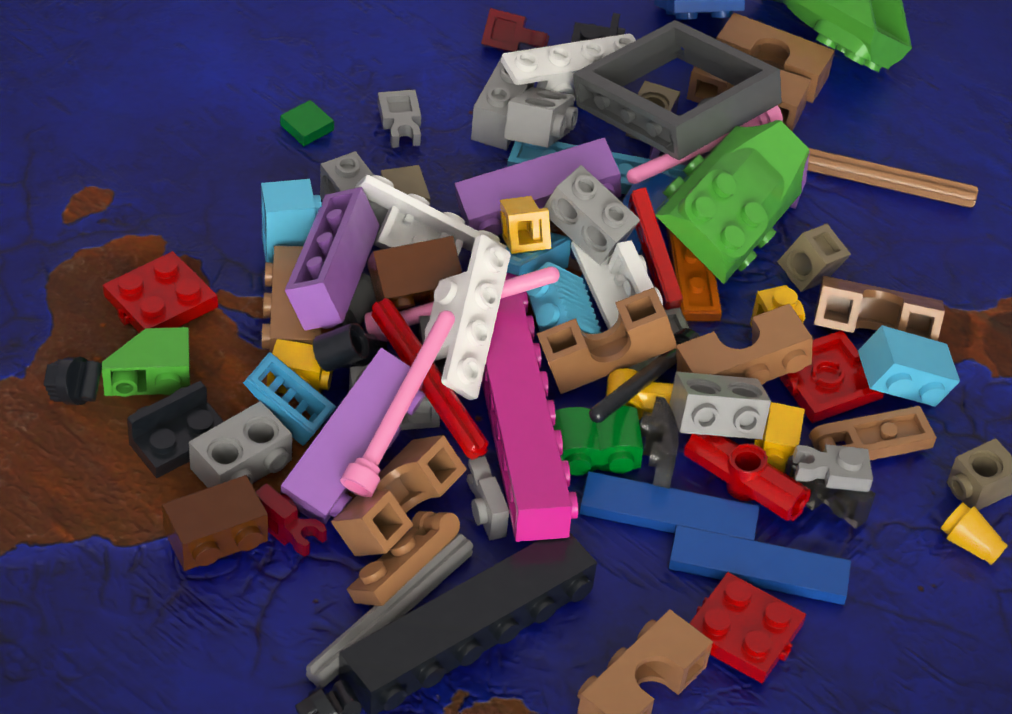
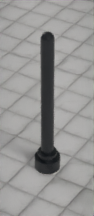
(640, 380)

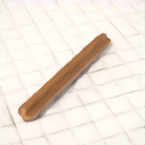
(892, 178)

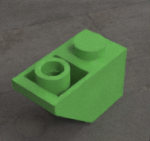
(149, 364)

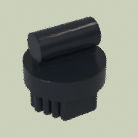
(73, 380)
(338, 701)

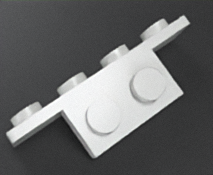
(555, 64)
(413, 220)
(615, 280)
(475, 303)

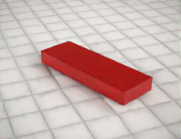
(655, 249)

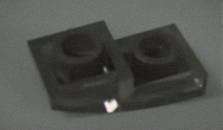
(661, 441)
(846, 504)

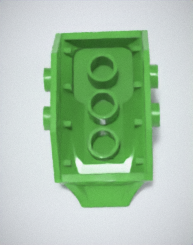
(864, 30)
(735, 195)

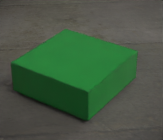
(307, 123)

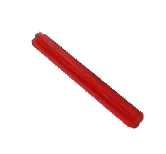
(441, 397)

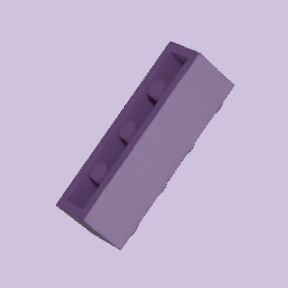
(481, 195)
(332, 259)
(316, 478)

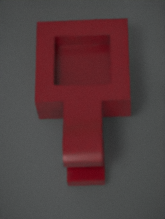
(508, 32)
(284, 521)

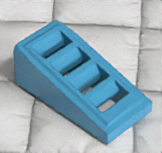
(531, 261)
(304, 393)

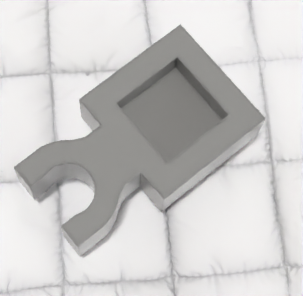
(401, 114)
(839, 465)
(490, 505)

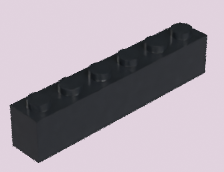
(466, 622)

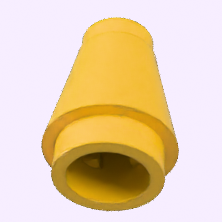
(973, 533)

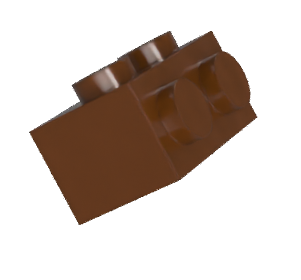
(412, 270)
(215, 523)

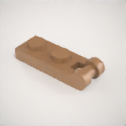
(881, 433)
(388, 574)

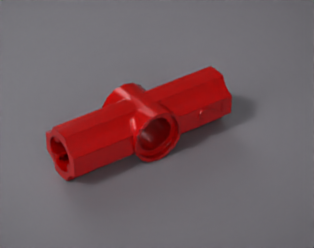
(748, 474)

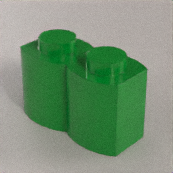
(605, 446)

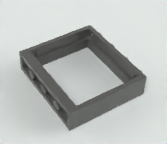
(602, 92)

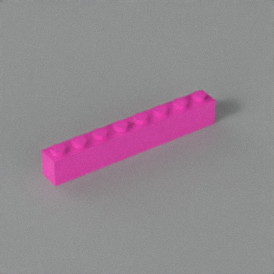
(523, 428)

